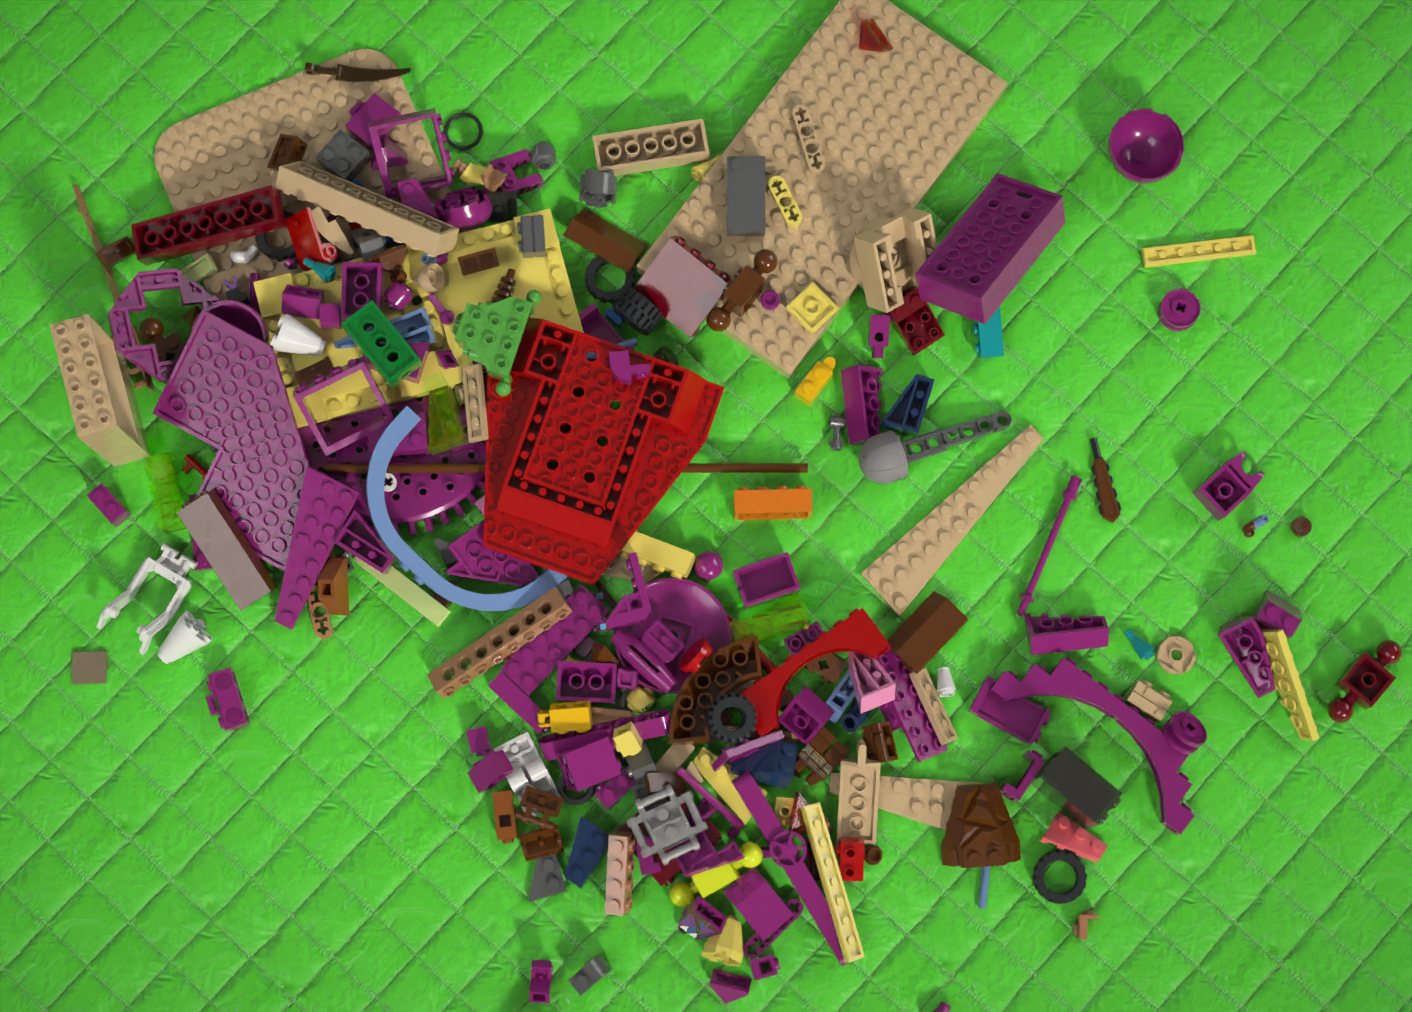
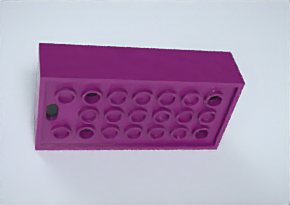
(991, 248)

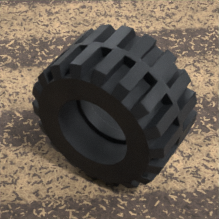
(637, 311)
(743, 706)

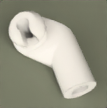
(244, 257)

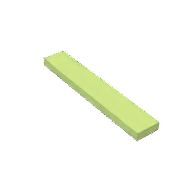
(409, 592)

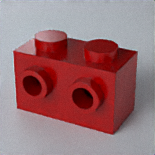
(851, 858)

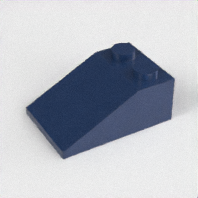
(771, 764)

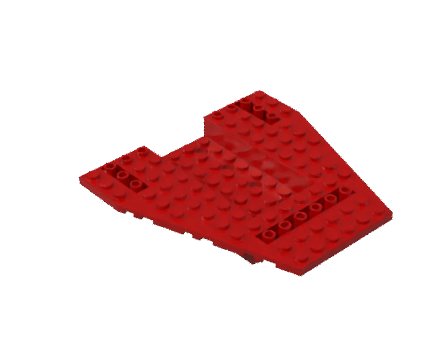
(555, 514)

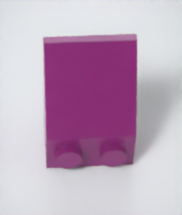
(758, 903)

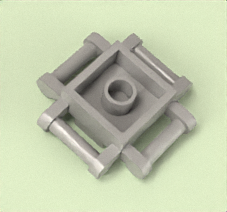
(667, 825)

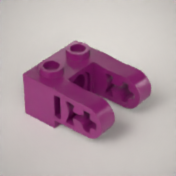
(511, 184)

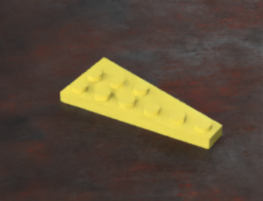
(1288, 683)

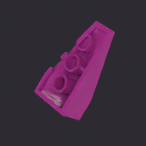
(1248, 649)

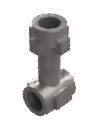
(837, 422)

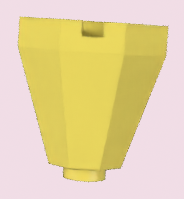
(727, 945)

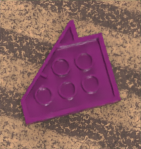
(485, 564)

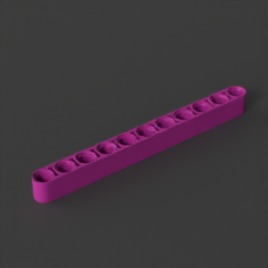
(799, 875)

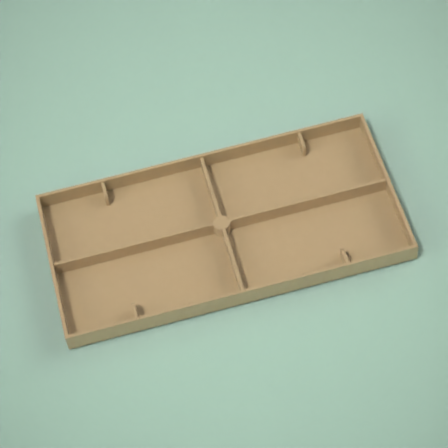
(886, 139)

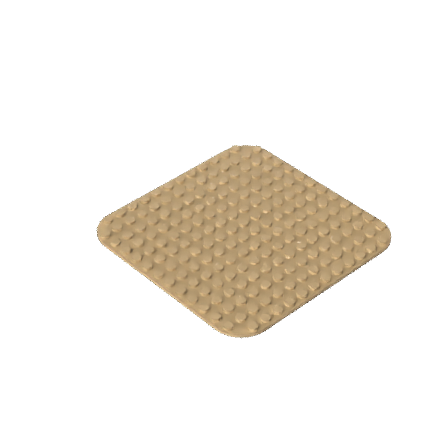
(231, 146)

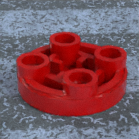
(694, 655)

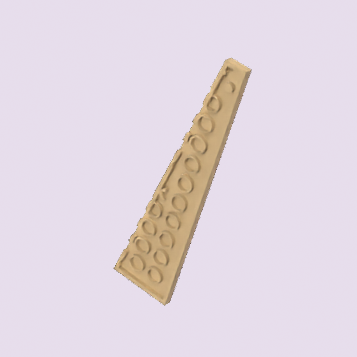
(918, 555)

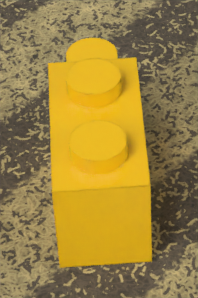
(815, 381)
(567, 717)

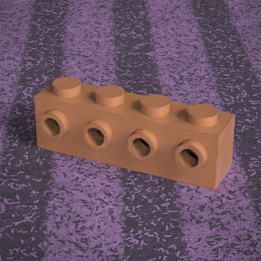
(620, 873)

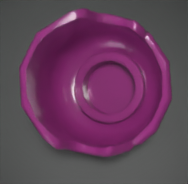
(708, 565)

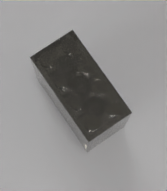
(1076, 788)

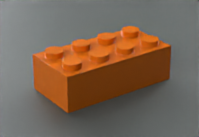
(772, 504)

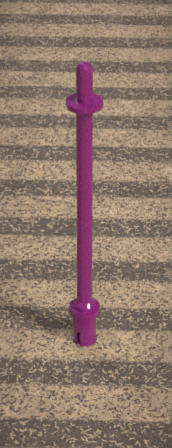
(1069, 495)

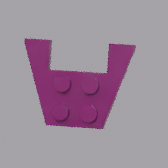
(707, 856)

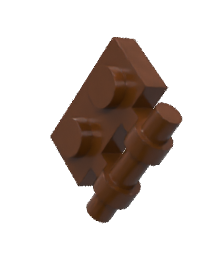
(542, 802)

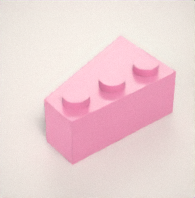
(870, 682)

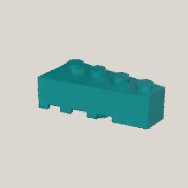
(989, 337)

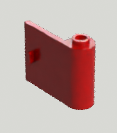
(307, 241)

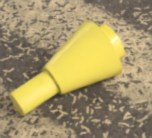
(701, 170)

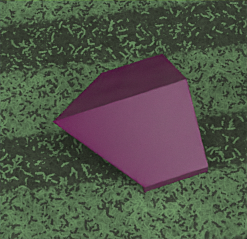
(393, 154)

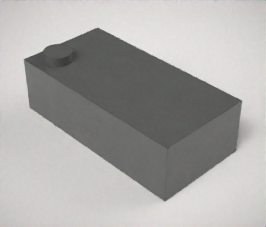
(746, 196)

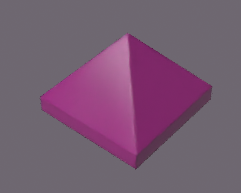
(446, 359)

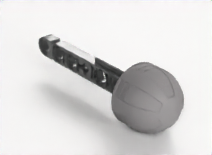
(886, 457)

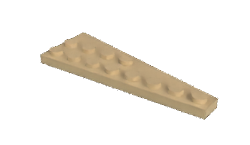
(913, 798)

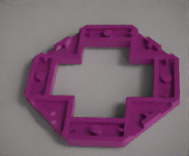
(133, 300)

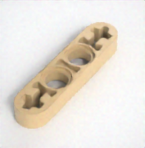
(808, 139)

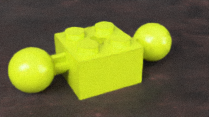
(712, 880)

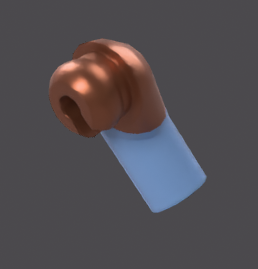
(1249, 528)

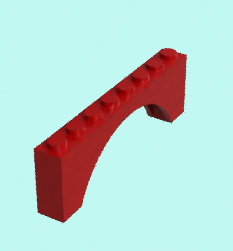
(852, 635)

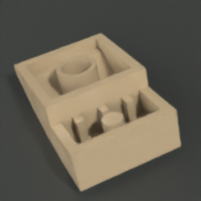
(332, 234)

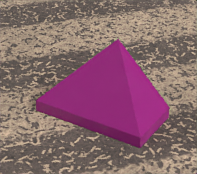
(729, 985)

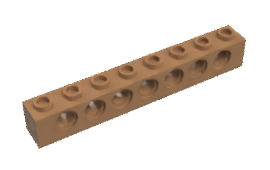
(490, 642)

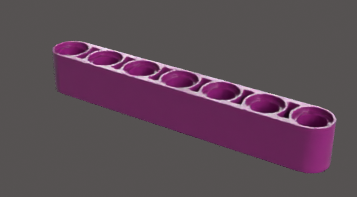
(647, 725)

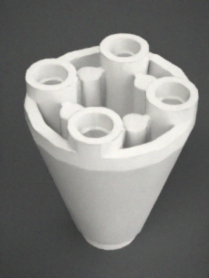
(296, 338)
(184, 638)

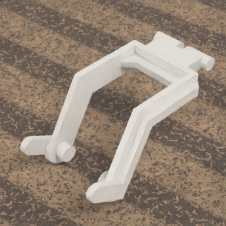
(168, 567)

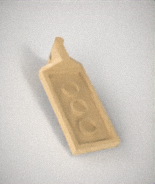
(858, 796)

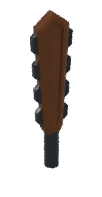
(1108, 507)

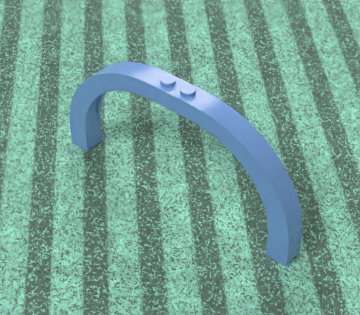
(410, 560)

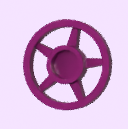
(788, 849)

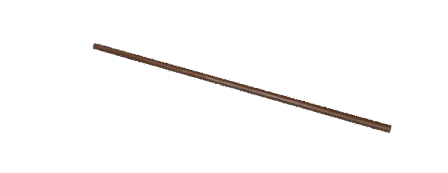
(480, 468)

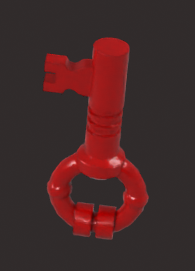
(193, 463)

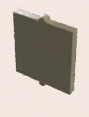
(89, 667)

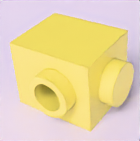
(627, 739)
(783, 810)

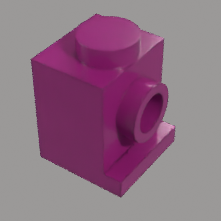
(758, 972)

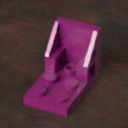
(624, 612)

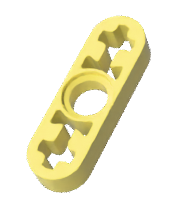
(783, 187)

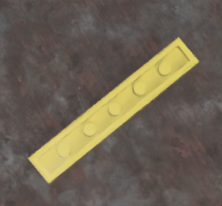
(1198, 251)

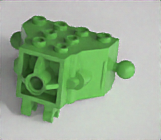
(493, 334)

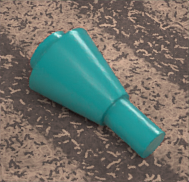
(324, 271)
(1142, 648)

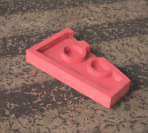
(1073, 837)

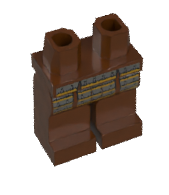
(814, 759)

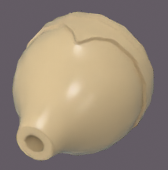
(430, 278)

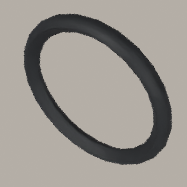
(466, 115)

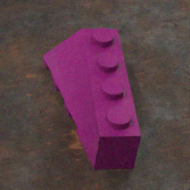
(861, 402)
(1065, 633)

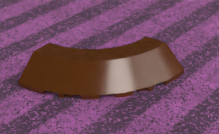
(716, 676)

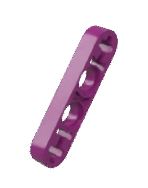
(750, 942)

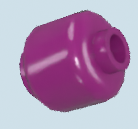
(398, 295)

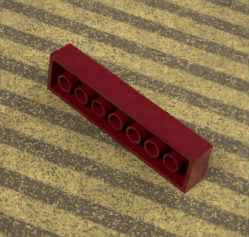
(208, 225)

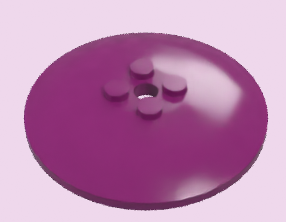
(688, 612)

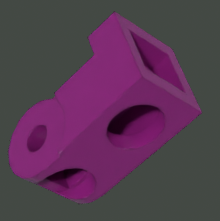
(647, 864)

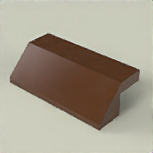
(605, 240)
(926, 631)

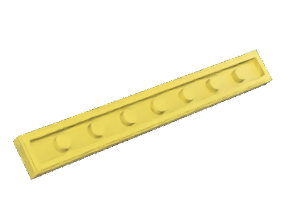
(832, 882)

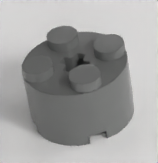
(598, 188)

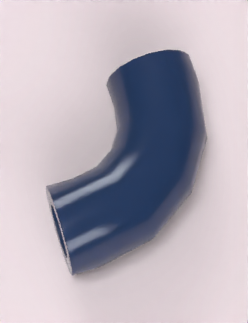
(853, 718)

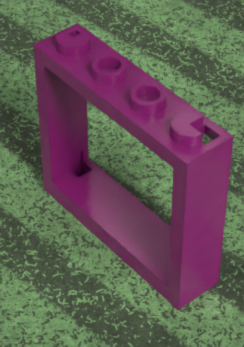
(427, 184)
(357, 432)

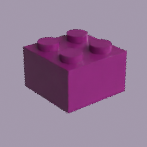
(806, 715)

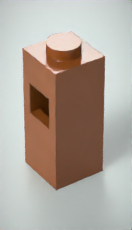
(505, 816)

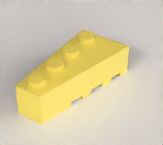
(722, 783)

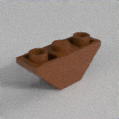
(334, 586)

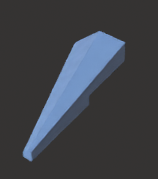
(413, 327)

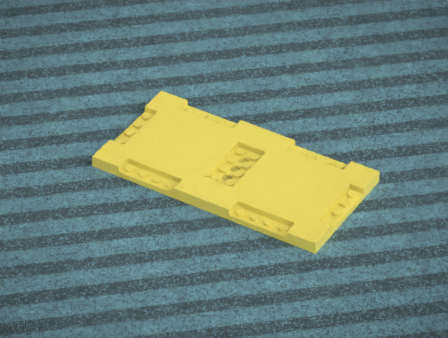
(353, 392)

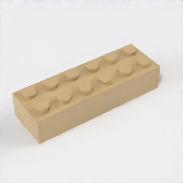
(652, 147)

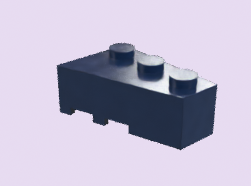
(910, 407)
(586, 853)

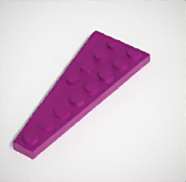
(319, 520)

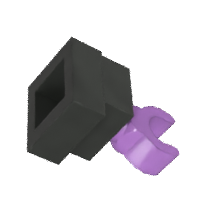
(235, 293)

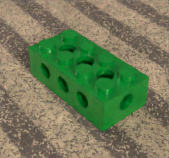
(383, 331)

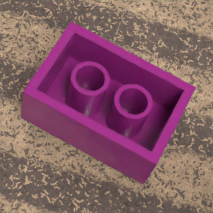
(359, 286)

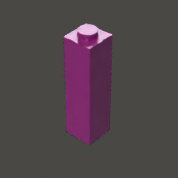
(517, 701)

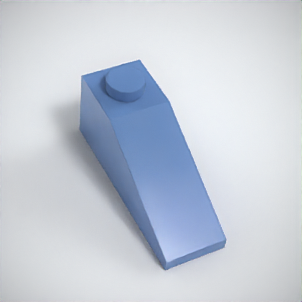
(841, 697)

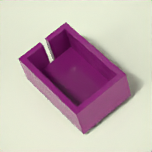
(766, 580)

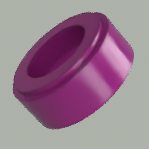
(770, 300)

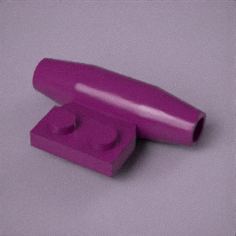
(651, 653)

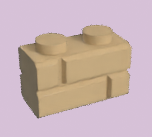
(1148, 700)

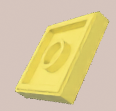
(812, 308)

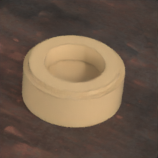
(459, 393)

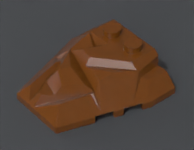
(979, 829)

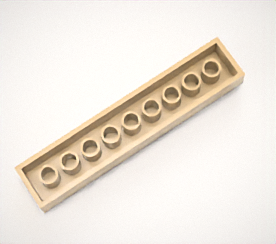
(367, 208)

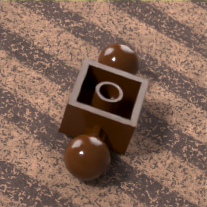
(743, 290)
(167, 348)

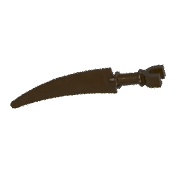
(354, 74)

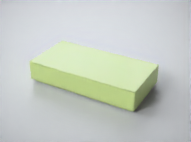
(200, 268)

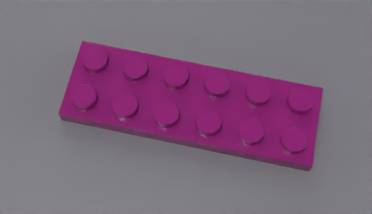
(541, 656)

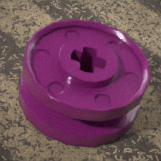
(1175, 319)
(1184, 732)

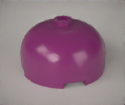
(467, 216)

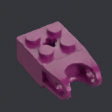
(1233, 484)

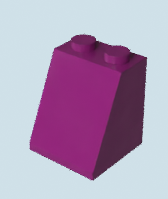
(1276, 613)
(589, 763)

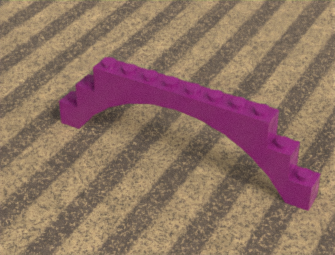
(1072, 683)

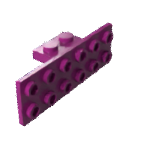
(908, 711)

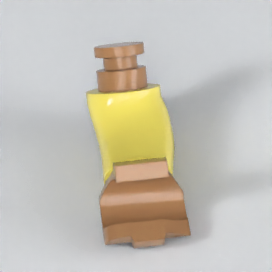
(478, 174)

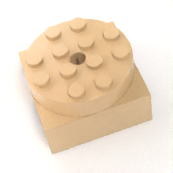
(889, 255)

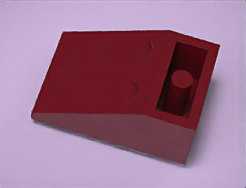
(915, 322)

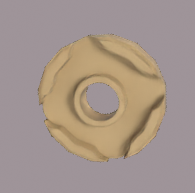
(1170, 665)

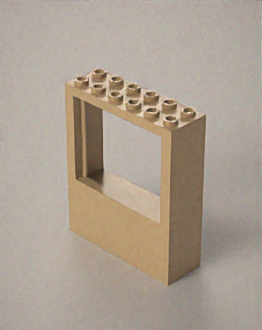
(99, 391)

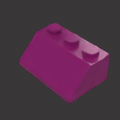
(586, 682)

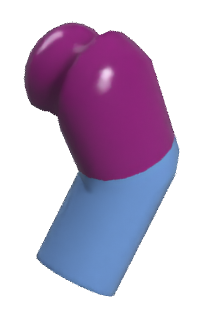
(440, 260)

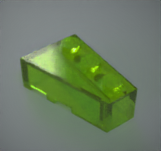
(445, 422)

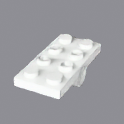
(527, 766)

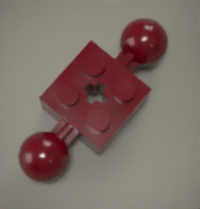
(1377, 681)

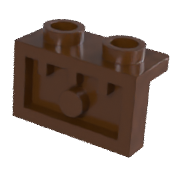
(287, 150)

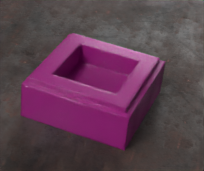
(627, 678)

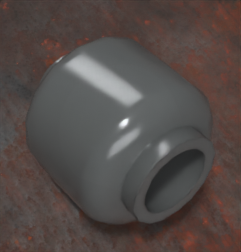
(543, 155)

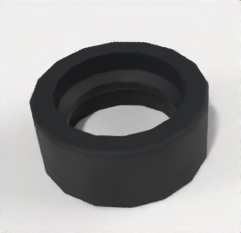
(574, 801)

